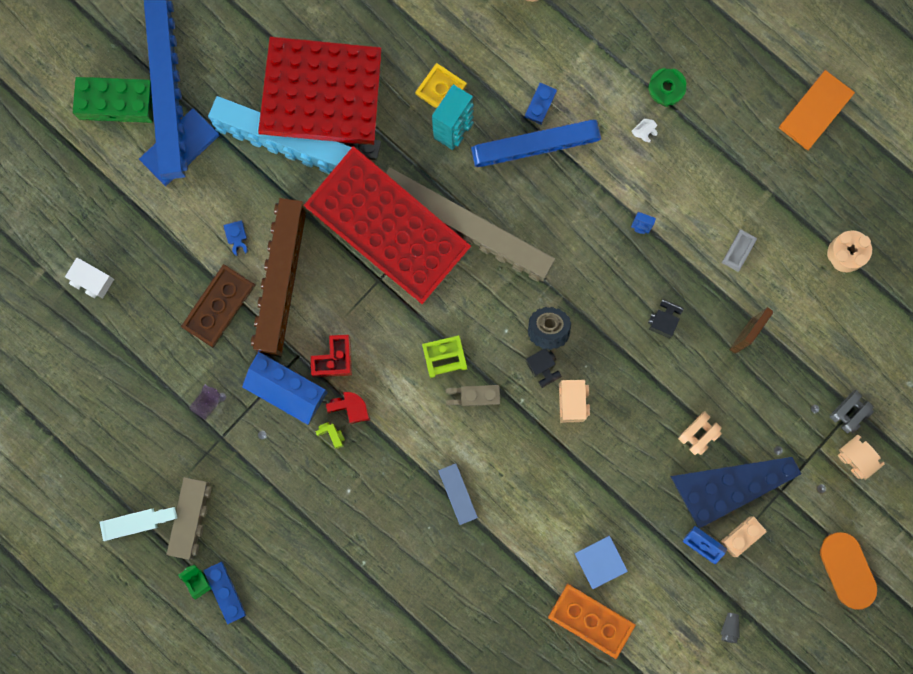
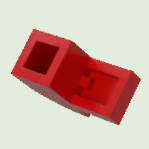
(355, 406)

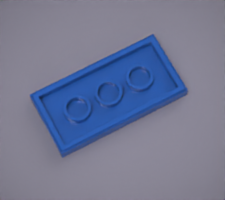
(197, 137)

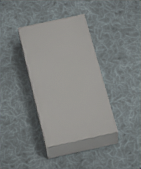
(739, 250)

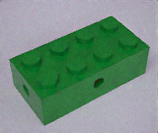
(113, 99)

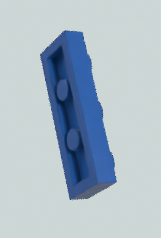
(224, 592)

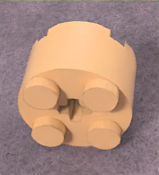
(859, 246)
(860, 457)

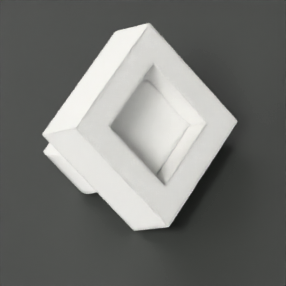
(644, 128)

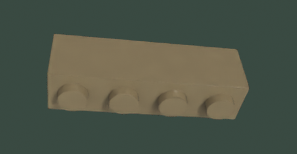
(189, 513)

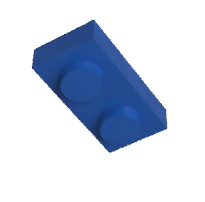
(540, 103)
(643, 223)
(705, 545)

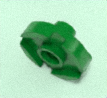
(667, 76)

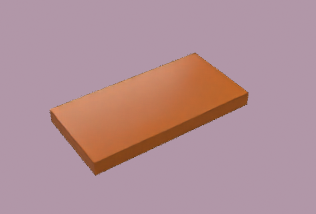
(816, 110)
(591, 621)

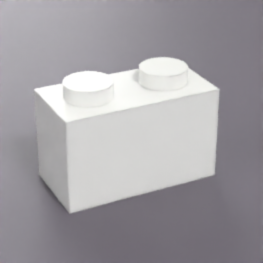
(90, 278)

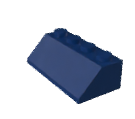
(284, 388)

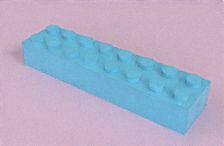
(244, 124)

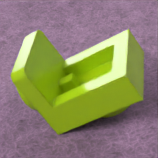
(336, 436)

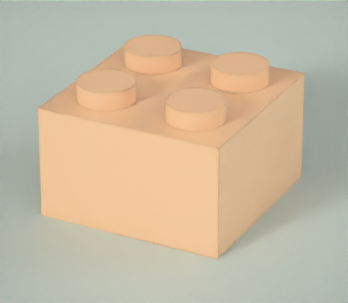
(573, 401)

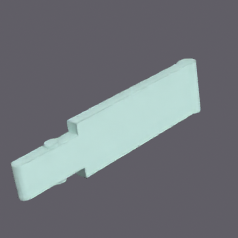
(135, 522)

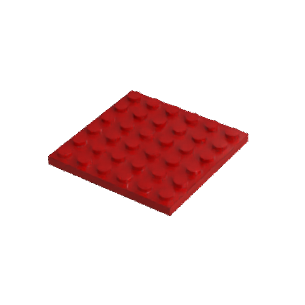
(320, 91)

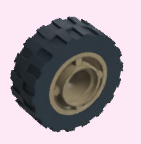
(549, 328)

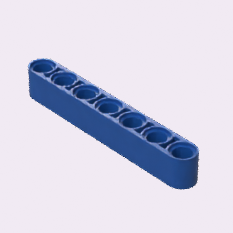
(535, 143)

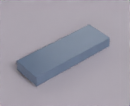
(457, 494)

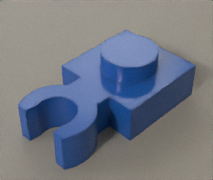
(235, 235)

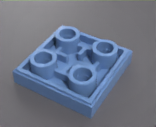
(601, 562)

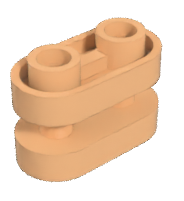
(700, 445)

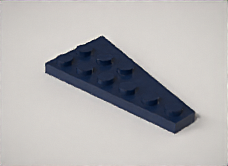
(722, 490)

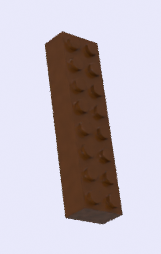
(279, 278)

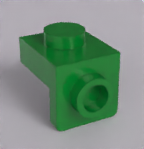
(195, 581)

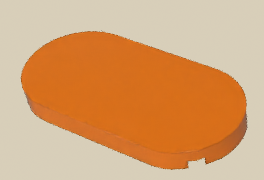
(848, 570)

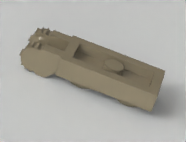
(475, 395)

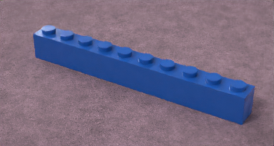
(165, 89)

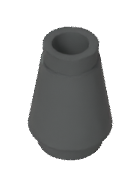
(730, 630)

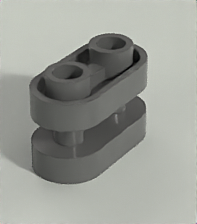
(863, 411)

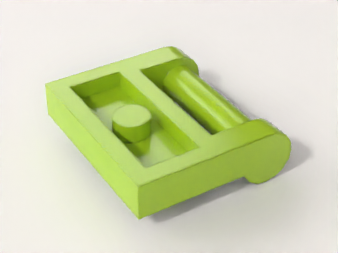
(442, 350)

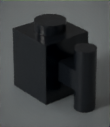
(664, 322)
(540, 364)

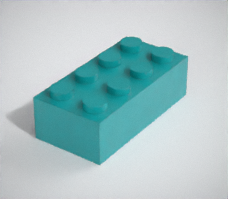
(453, 117)

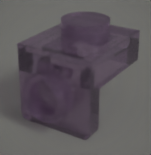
(205, 402)

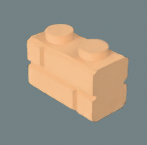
(743, 536)

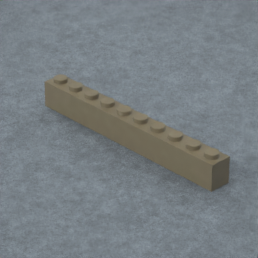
(479, 231)

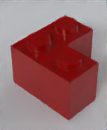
(338, 362)

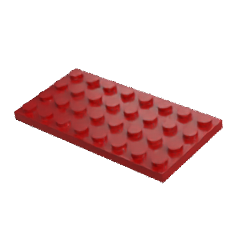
(387, 225)

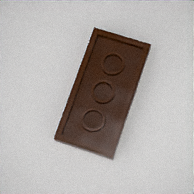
(218, 305)
(751, 330)

